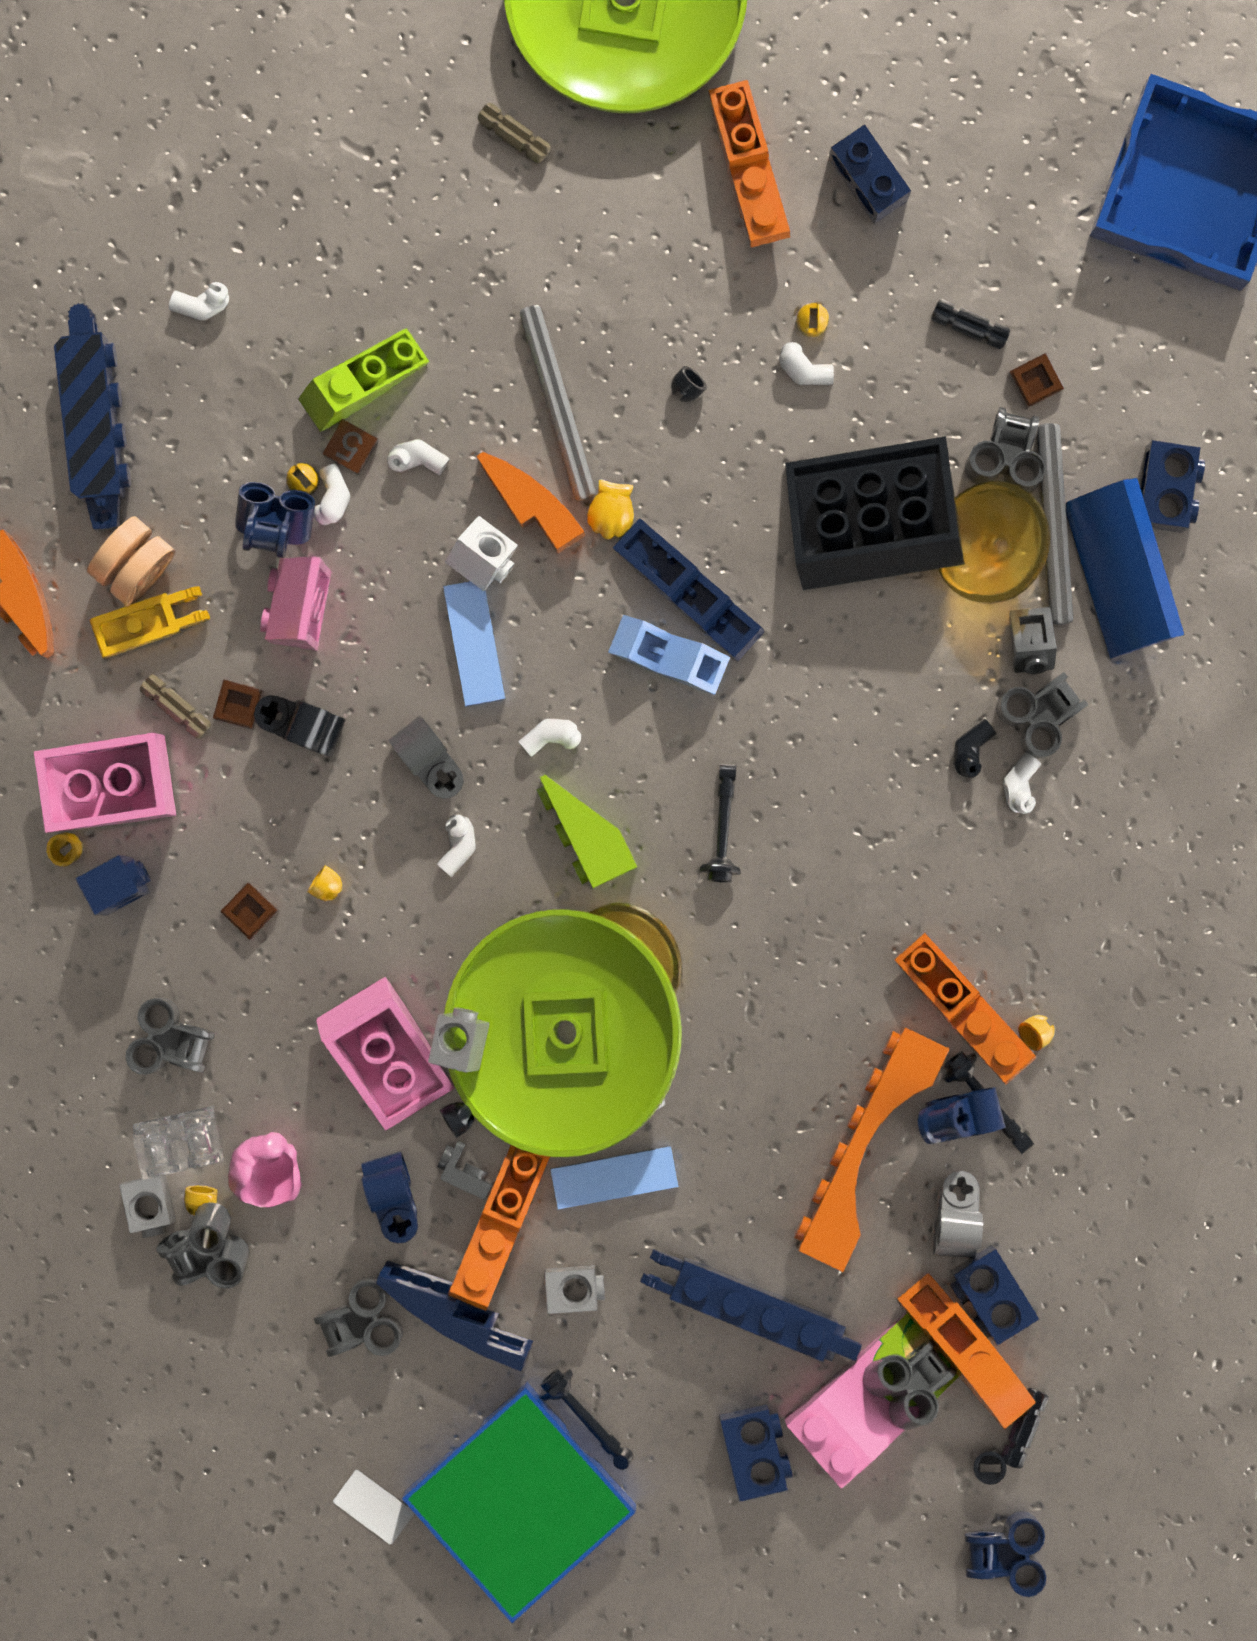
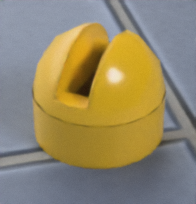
(803, 317)
(309, 472)
(58, 842)
(326, 884)
(1036, 1032)
(197, 1196)

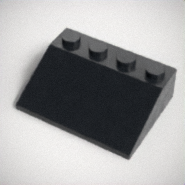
(874, 513)

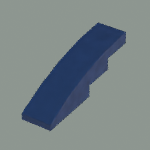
(688, 589)
(459, 1321)

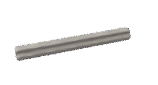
(557, 403)
(1055, 510)

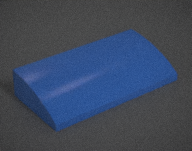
(1123, 568)

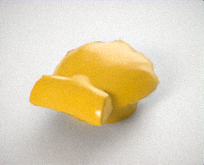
(611, 509)

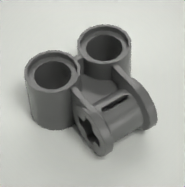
(1008, 447)
(1045, 710)
(426, 756)
(170, 1042)
(204, 1252)
(357, 1322)
(913, 1378)

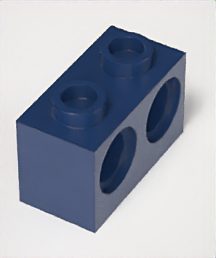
(869, 174)
(1159, 484)
(114, 884)
(1001, 1290)
(746, 1454)

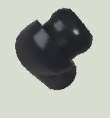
(968, 749)

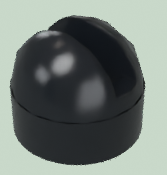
(688, 384)
(458, 1118)
(990, 1458)

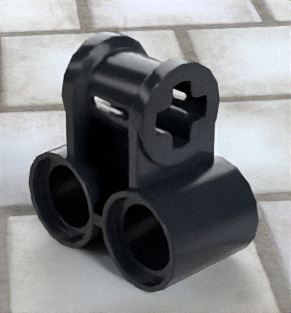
(300, 723)

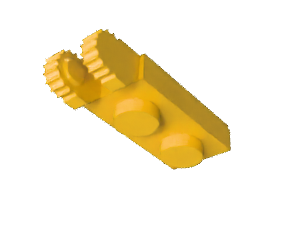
(145, 622)

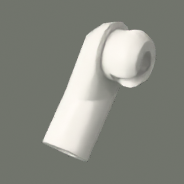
(203, 306)
(801, 369)
(415, 454)
(336, 497)
(551, 731)
(1017, 786)
(461, 844)

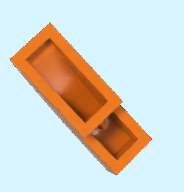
(532, 502)

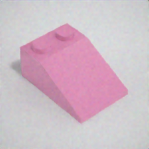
(297, 602)
(105, 783)
(383, 1053)

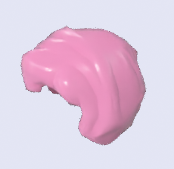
(265, 1171)

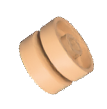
(130, 561)

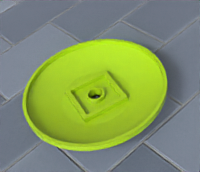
(625, 54)
(626, 1043)

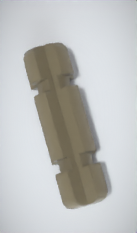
(514, 133)
(175, 706)

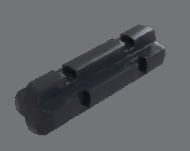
(970, 324)
(1024, 1431)

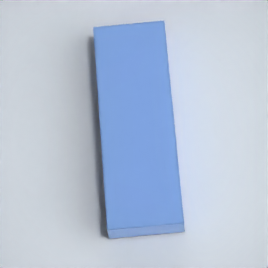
(474, 644)
(614, 1177)

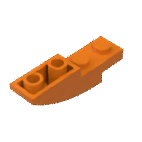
(748, 163)
(23, 599)
(965, 1009)
(498, 1227)
(967, 1350)

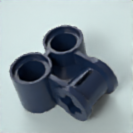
(273, 520)
(961, 1116)
(389, 1194)
(1006, 1555)

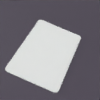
(373, 1507)

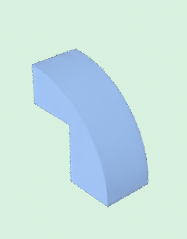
(669, 655)

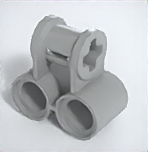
(959, 1223)

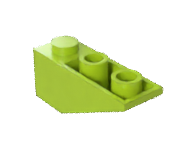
(361, 379)
(596, 841)

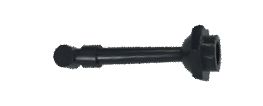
(720, 867)
(961, 1069)
(557, 1387)

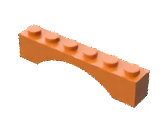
(833, 1226)

